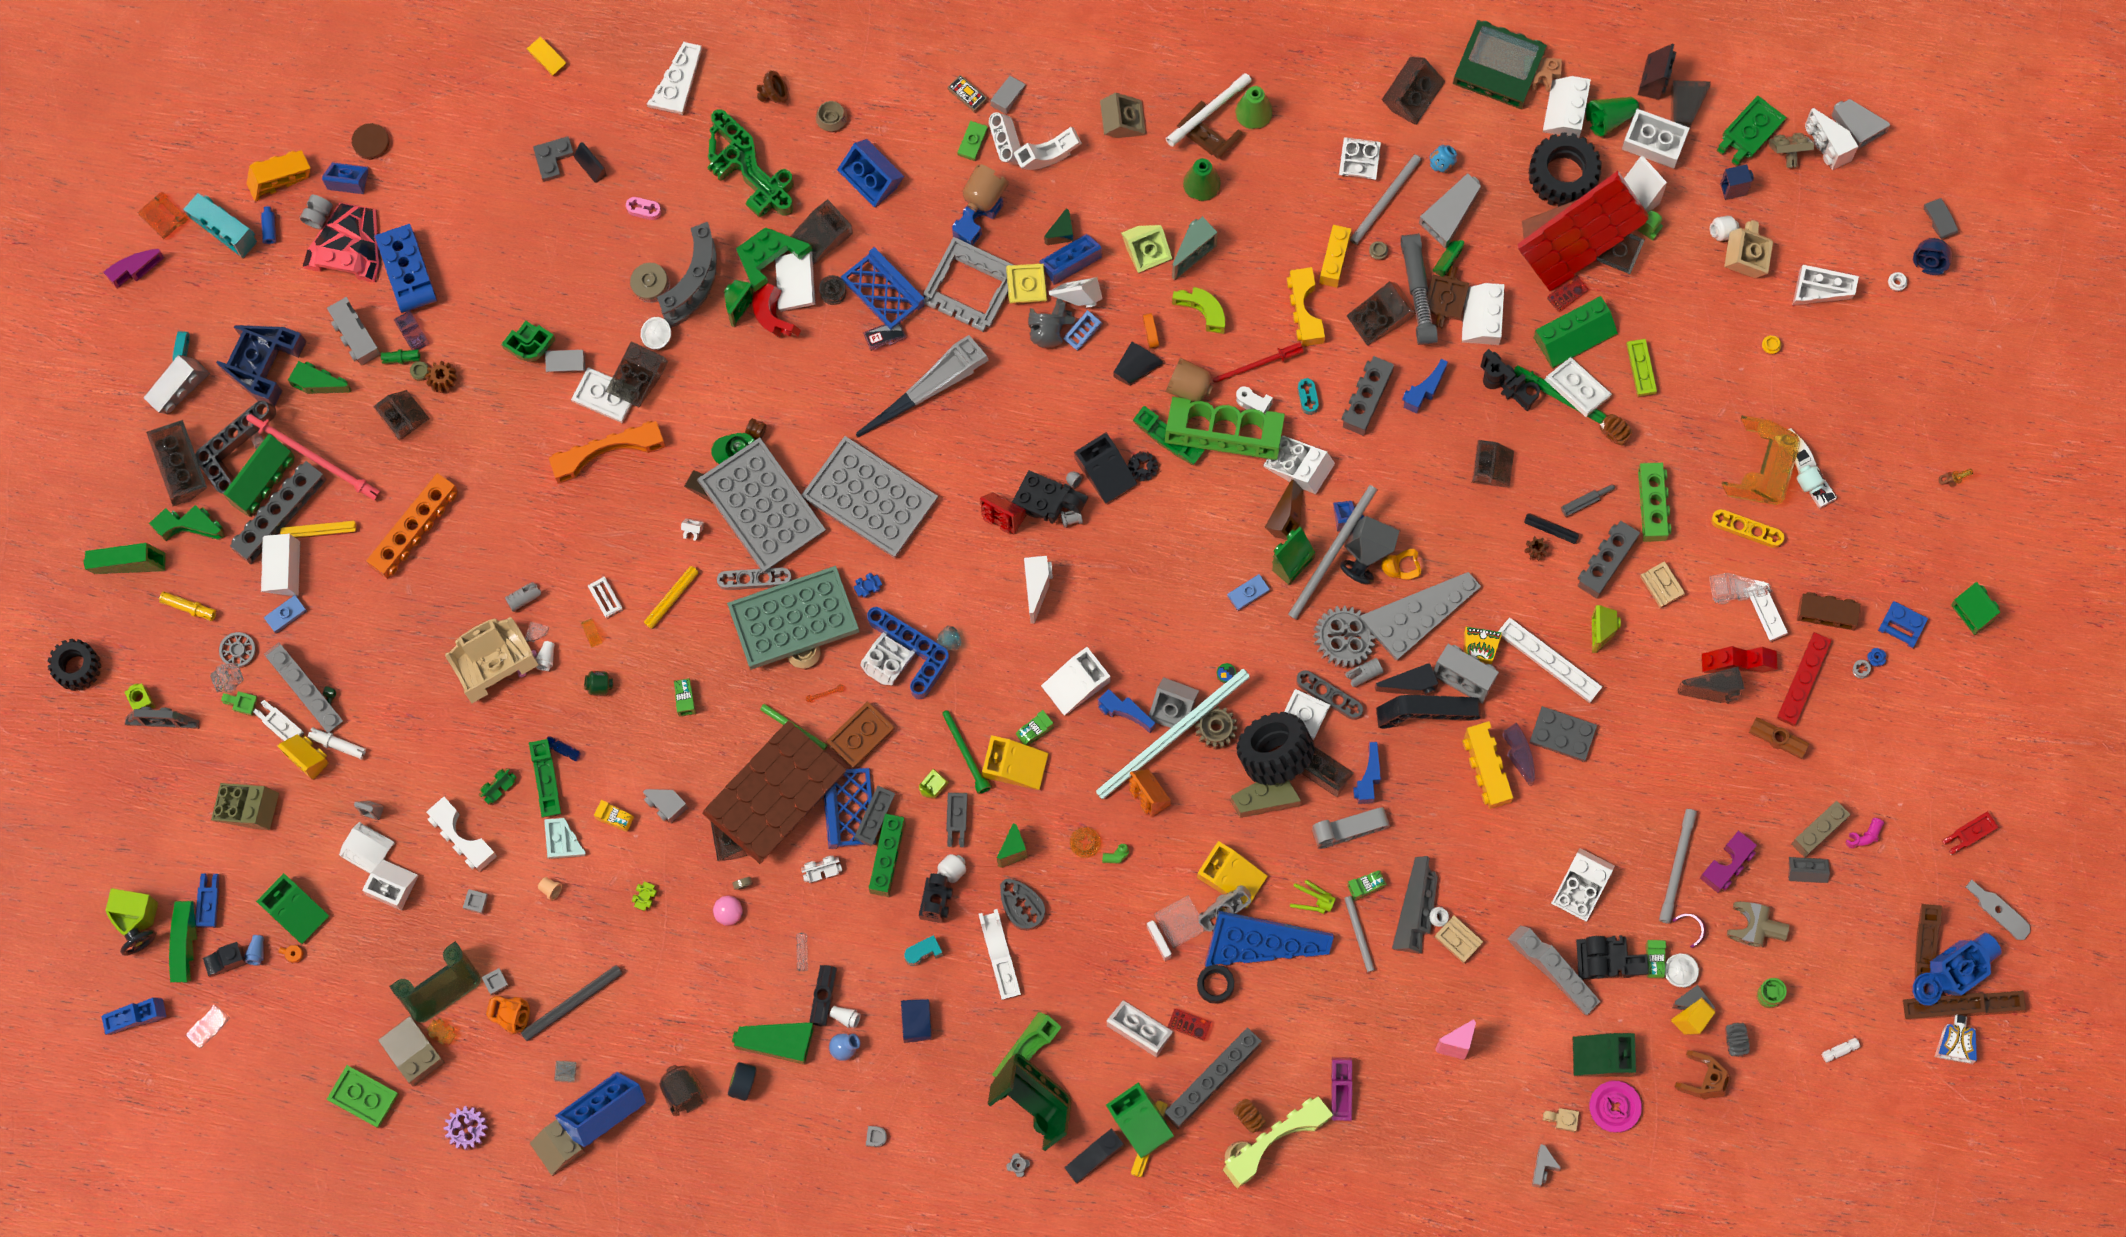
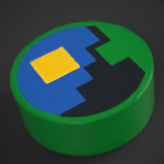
(1225, 672)

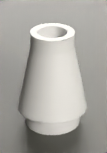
(545, 656)
(847, 1017)

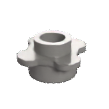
(1016, 1159)

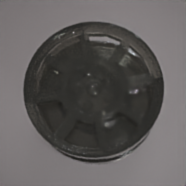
(832, 290)

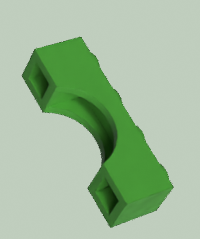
(1036, 1035)

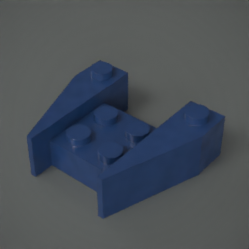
(255, 356)

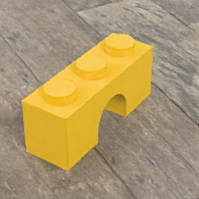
(1335, 256)

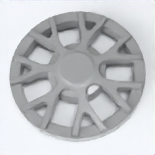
(237, 649)

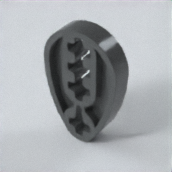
(1031, 899)

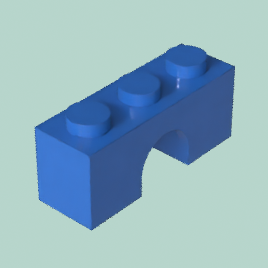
(967, 229)

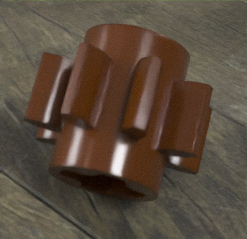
(1540, 545)

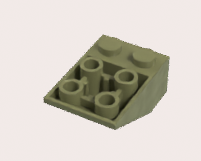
(245, 806)

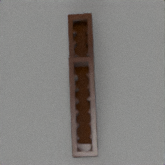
(1967, 1005)

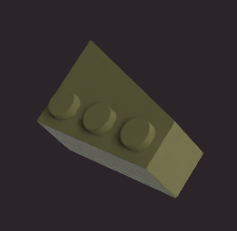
(1264, 798)

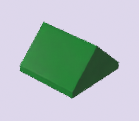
(1013, 848)

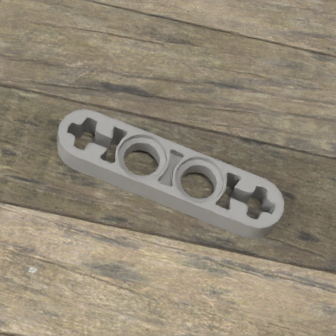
(754, 576)

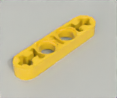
(1748, 526)

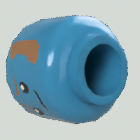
(1443, 158)

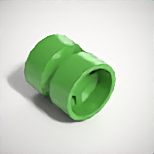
(1771, 993)

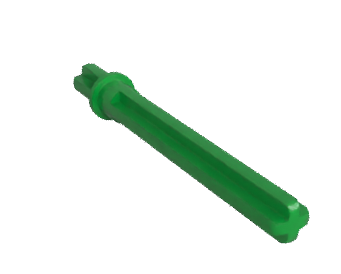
(1596, 415)

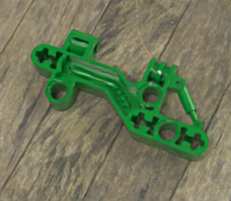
(767, 190)

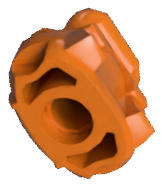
(511, 1015)

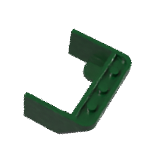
(1036, 1095)

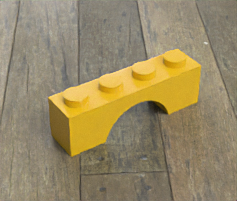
(1310, 328)

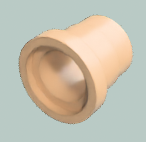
(550, 888)

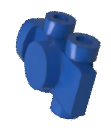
(865, 587)

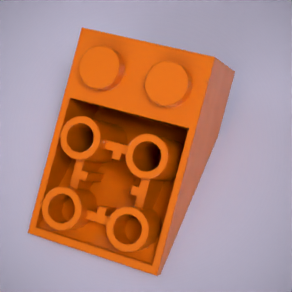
(1148, 791)

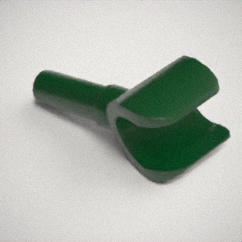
(330, 693)

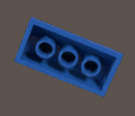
(601, 1108)

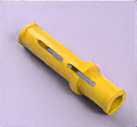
(194, 608)

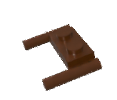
(1206, 137)

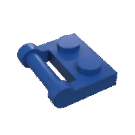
(1905, 619)

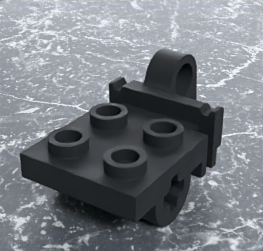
(1503, 375)
(1047, 497)
(1607, 957)

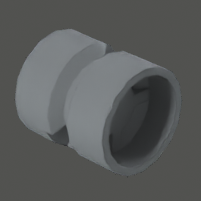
(317, 209)

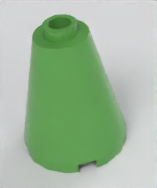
(1254, 109)

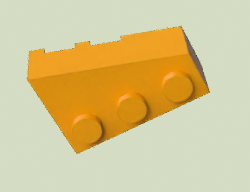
(276, 172)

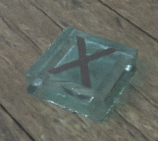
(565, 1071)

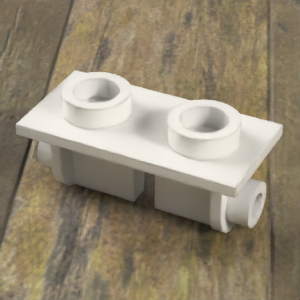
(813, 869)

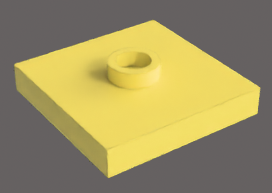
(1026, 283)

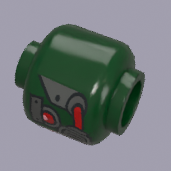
(598, 683)

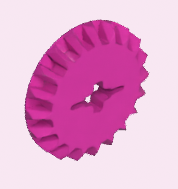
(1617, 1093)

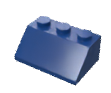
(870, 172)

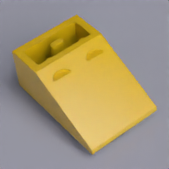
(1014, 763)
(1227, 870)

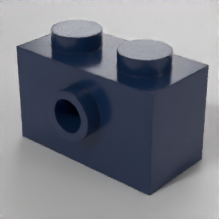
(1736, 182)

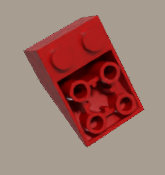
(1001, 512)

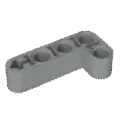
(1349, 828)

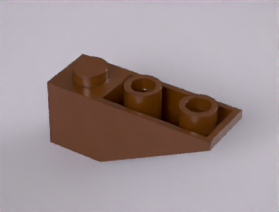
(1287, 512)

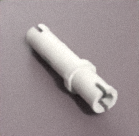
(329, 740)

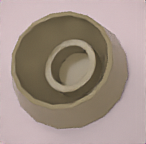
(831, 116)

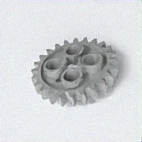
(1345, 653)

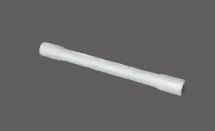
(1180, 132)

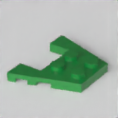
(764, 249)

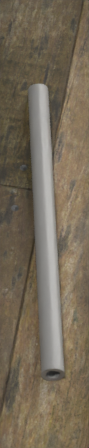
(1332, 552)

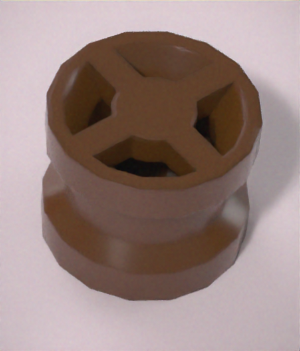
(755, 429)

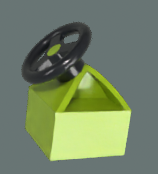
(131, 914)

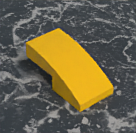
(546, 56)

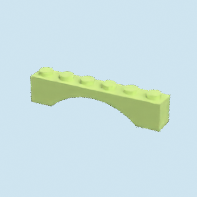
(1309, 1118)

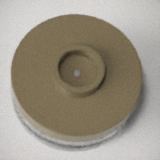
(649, 282)

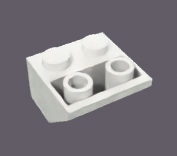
(390, 884)

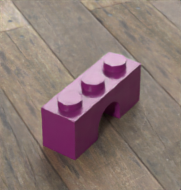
(1718, 875)

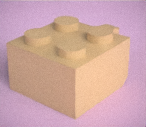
(1748, 251)

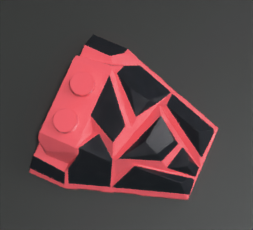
(347, 243)

